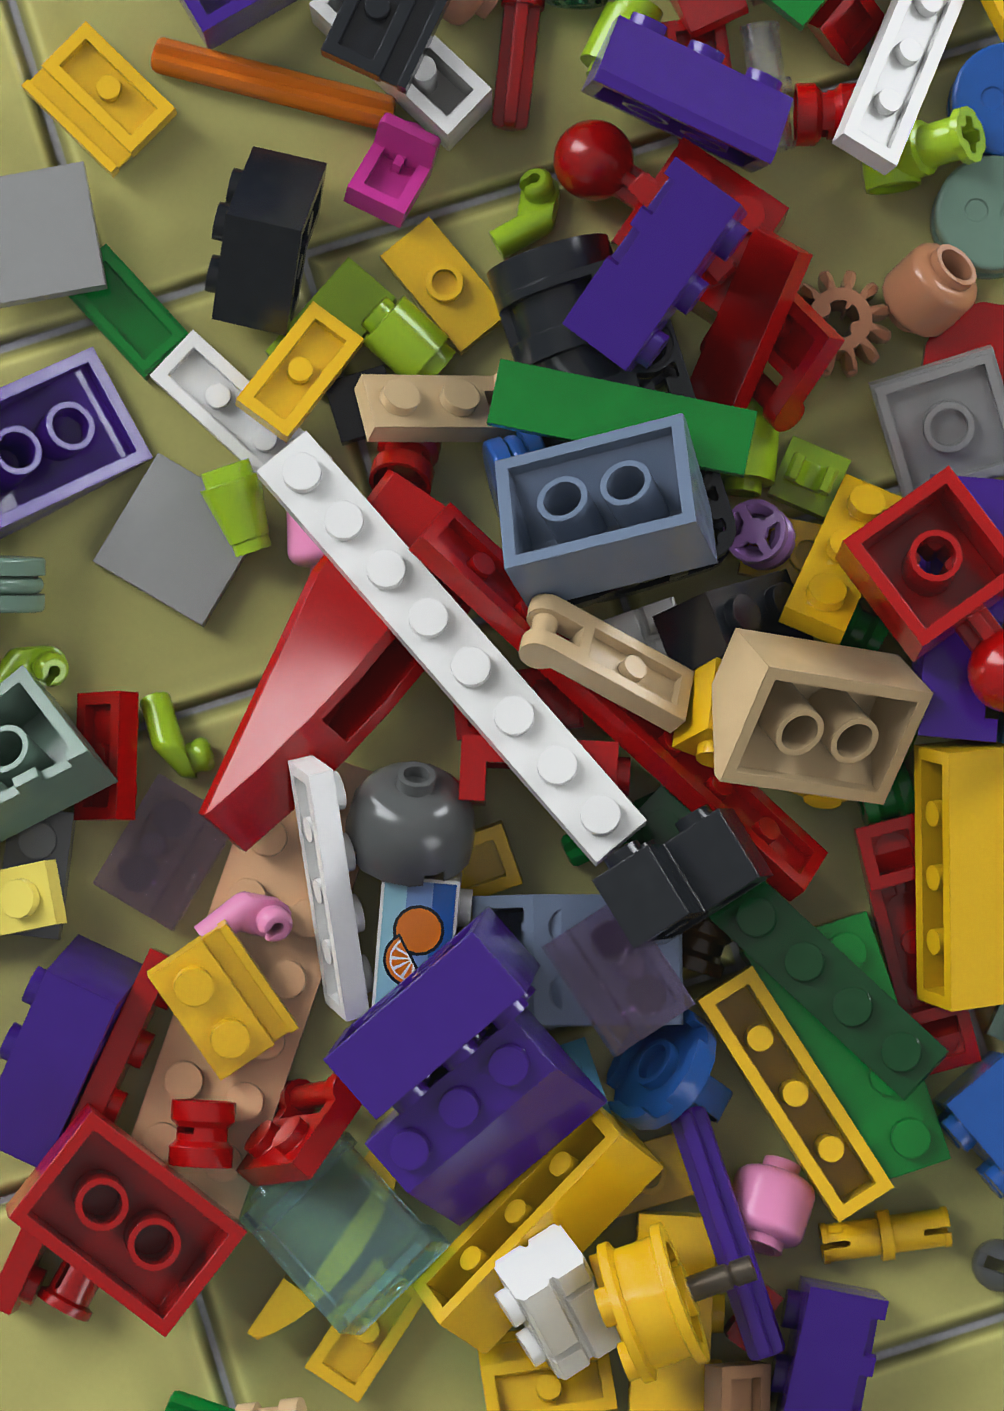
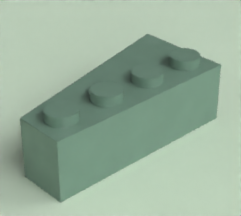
(42, 756)

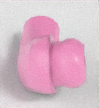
(252, 915)

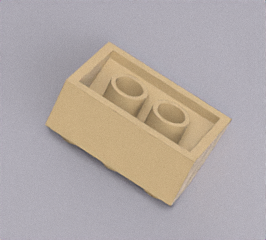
(813, 716)

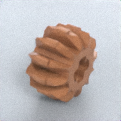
(863, 317)

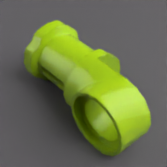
(927, 148)

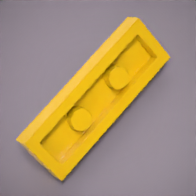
(823, 593)

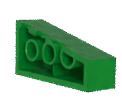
(897, 1131)

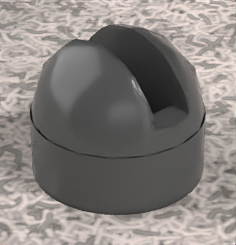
(989, 1278)

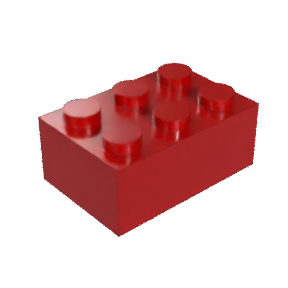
(125, 1220)

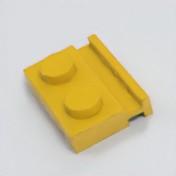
(99, 99)
(222, 999)
(517, 1385)

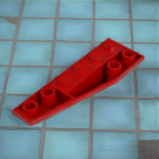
(323, 686)

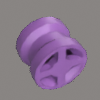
(753, 523)

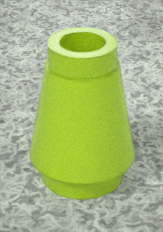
(238, 506)

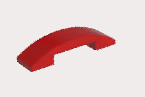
(888, 871)

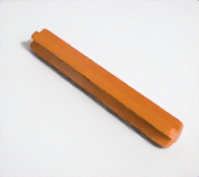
(270, 83)

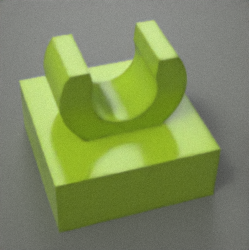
(808, 478)

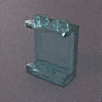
(344, 1238)

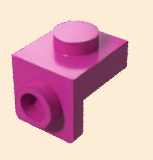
(393, 170)

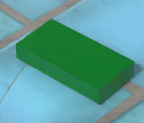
(131, 317)

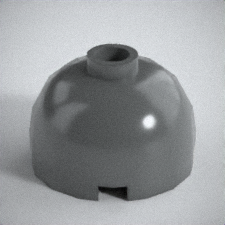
(410, 824)

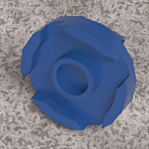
(668, 1075)

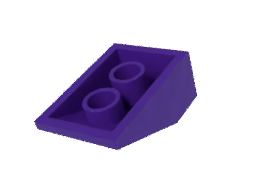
(62, 439)

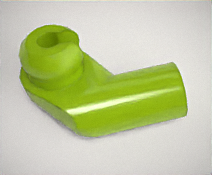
(42, 661)

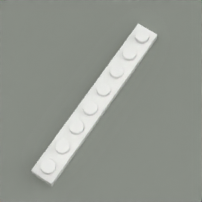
(451, 648)

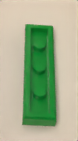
(581, 406)

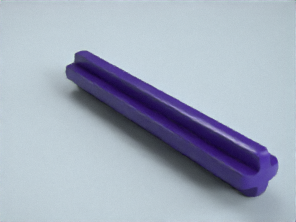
(726, 1230)

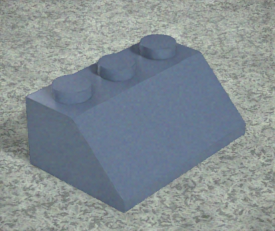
(604, 511)

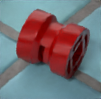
(818, 112)
(408, 459)
(202, 1133)

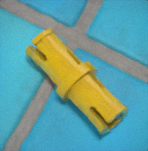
(885, 1235)

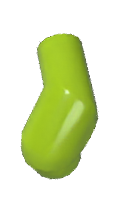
(535, 213)
(169, 743)

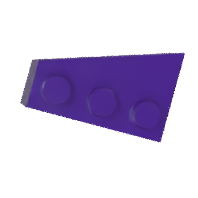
(658, 268)
(59, 1044)

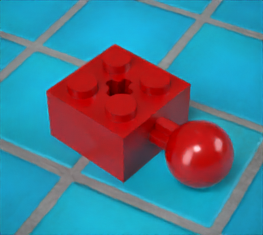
(598, 163)
(926, 608)

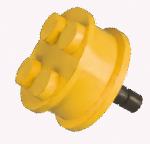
(655, 1301)

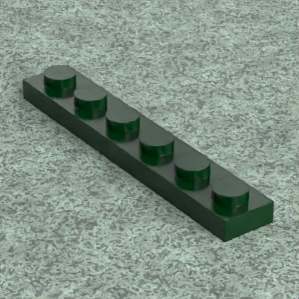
(814, 971)

